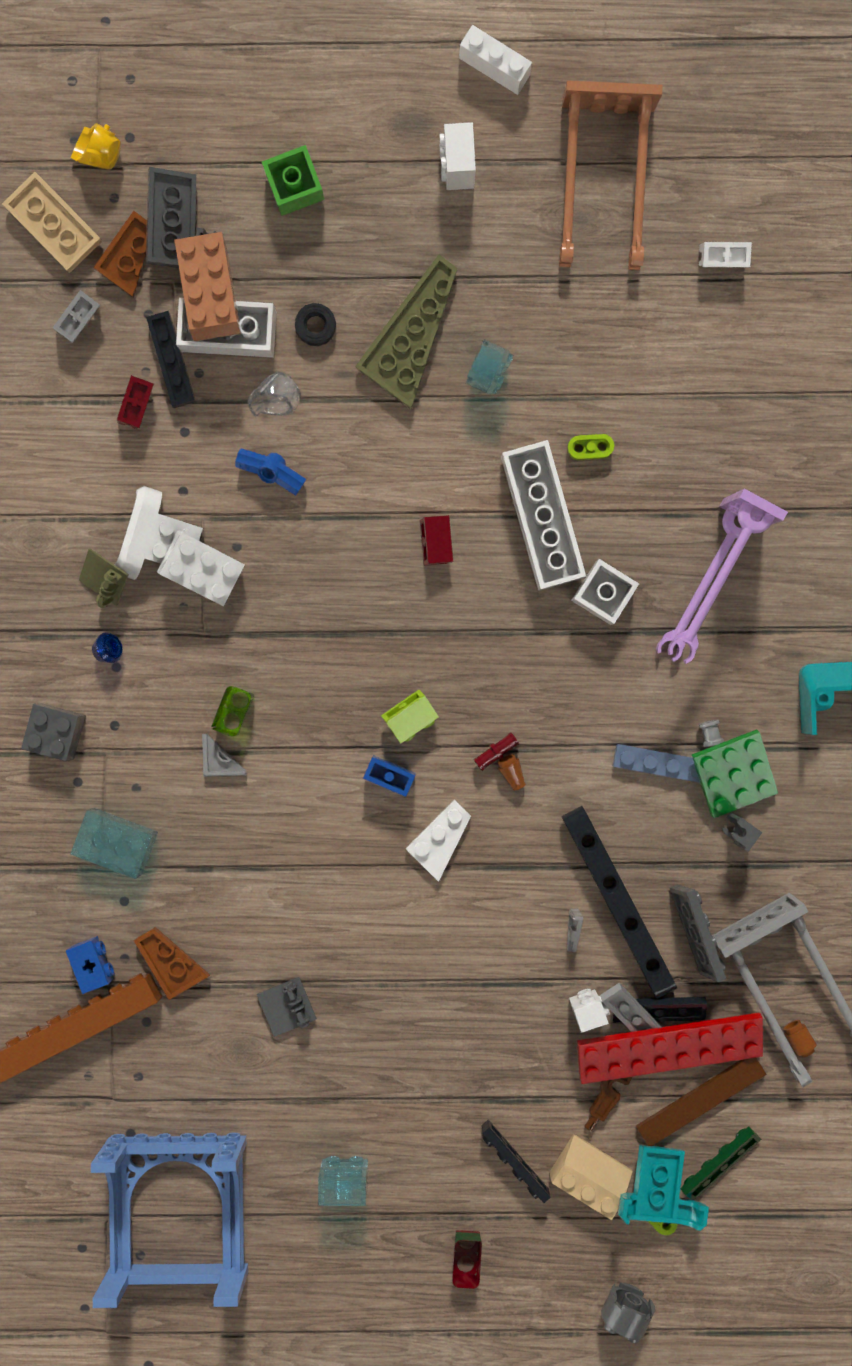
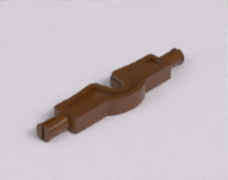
(604, 1102)

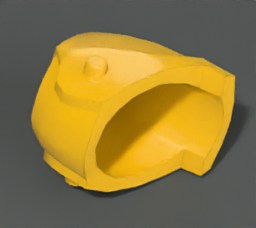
(97, 147)

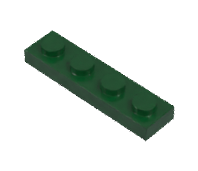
(723, 1161)

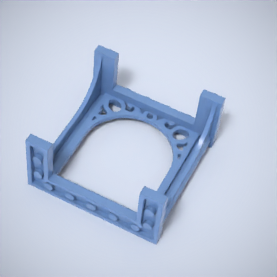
(115, 1160)

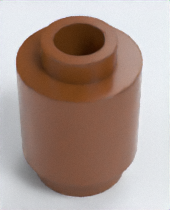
(800, 1038)

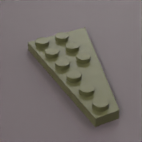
(404, 345)

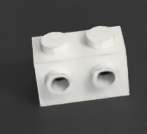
(589, 1010)

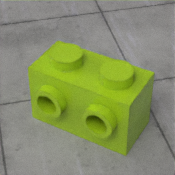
(410, 716)

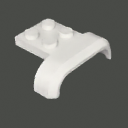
(149, 533)

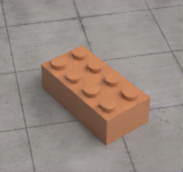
(207, 286)

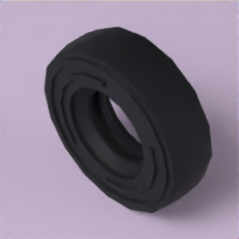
(305, 314)

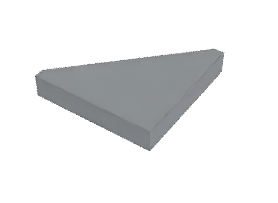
(217, 761)
(574, 929)

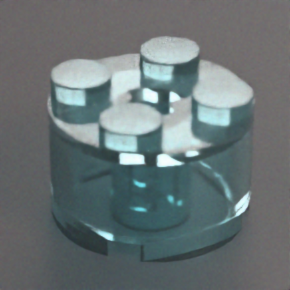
(488, 367)

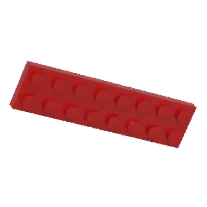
(670, 1048)

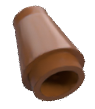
(512, 771)

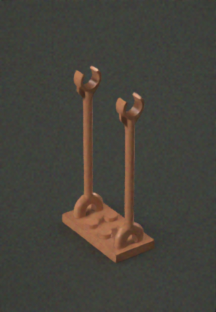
(620, 99)

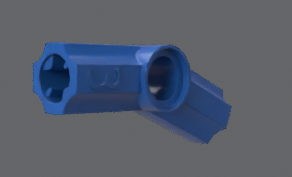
(270, 469)

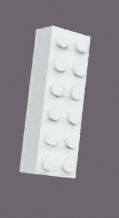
(543, 515)

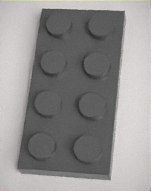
(169, 214)
(697, 932)

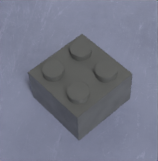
(53, 732)

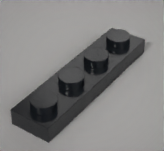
(170, 359)
(673, 1008)
(520, 1168)

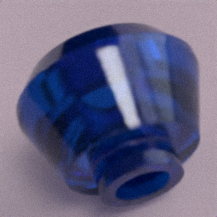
(107, 648)

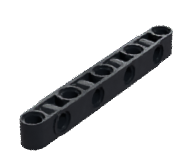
(619, 902)

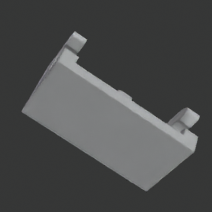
(76, 316)

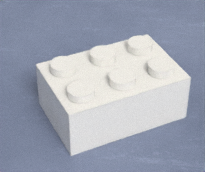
(200, 568)

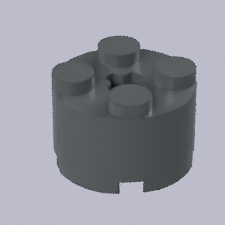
(627, 1312)

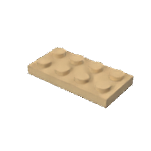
(52, 222)

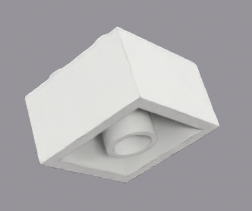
(457, 156)
(605, 592)

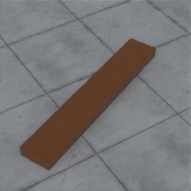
(700, 1100)

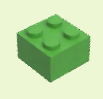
(293, 180)

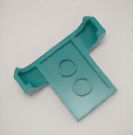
(658, 1191)

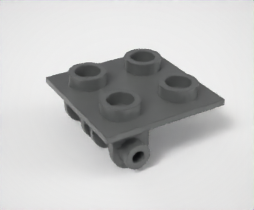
(286, 1006)

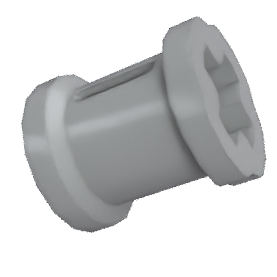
(711, 733)

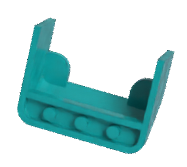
(817, 690)

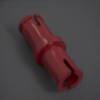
(496, 751)

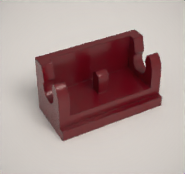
(135, 402)
(436, 540)

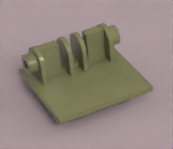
(103, 579)

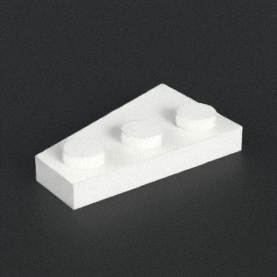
(439, 839)

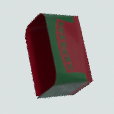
(467, 1279)

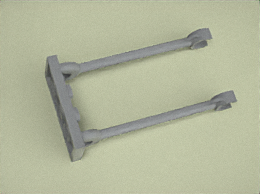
(750, 932)

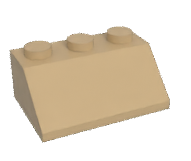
(591, 1176)

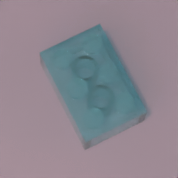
(114, 843)

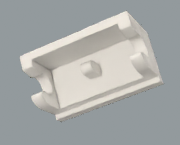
(725, 254)

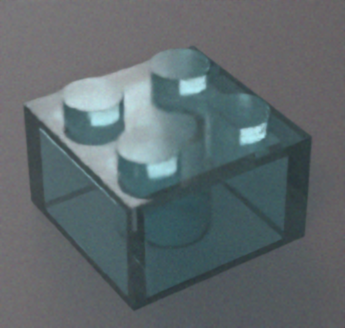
(343, 1181)

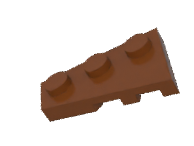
(125, 255)
(169, 963)

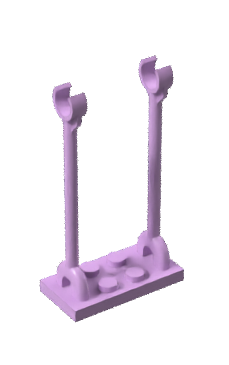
(754, 517)

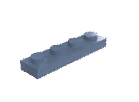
(655, 762)

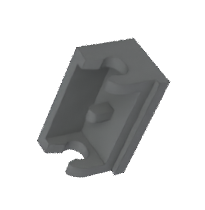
(743, 833)

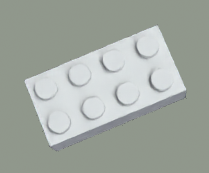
(256, 337)

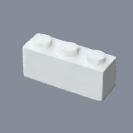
(495, 59)

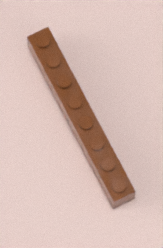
(78, 1025)

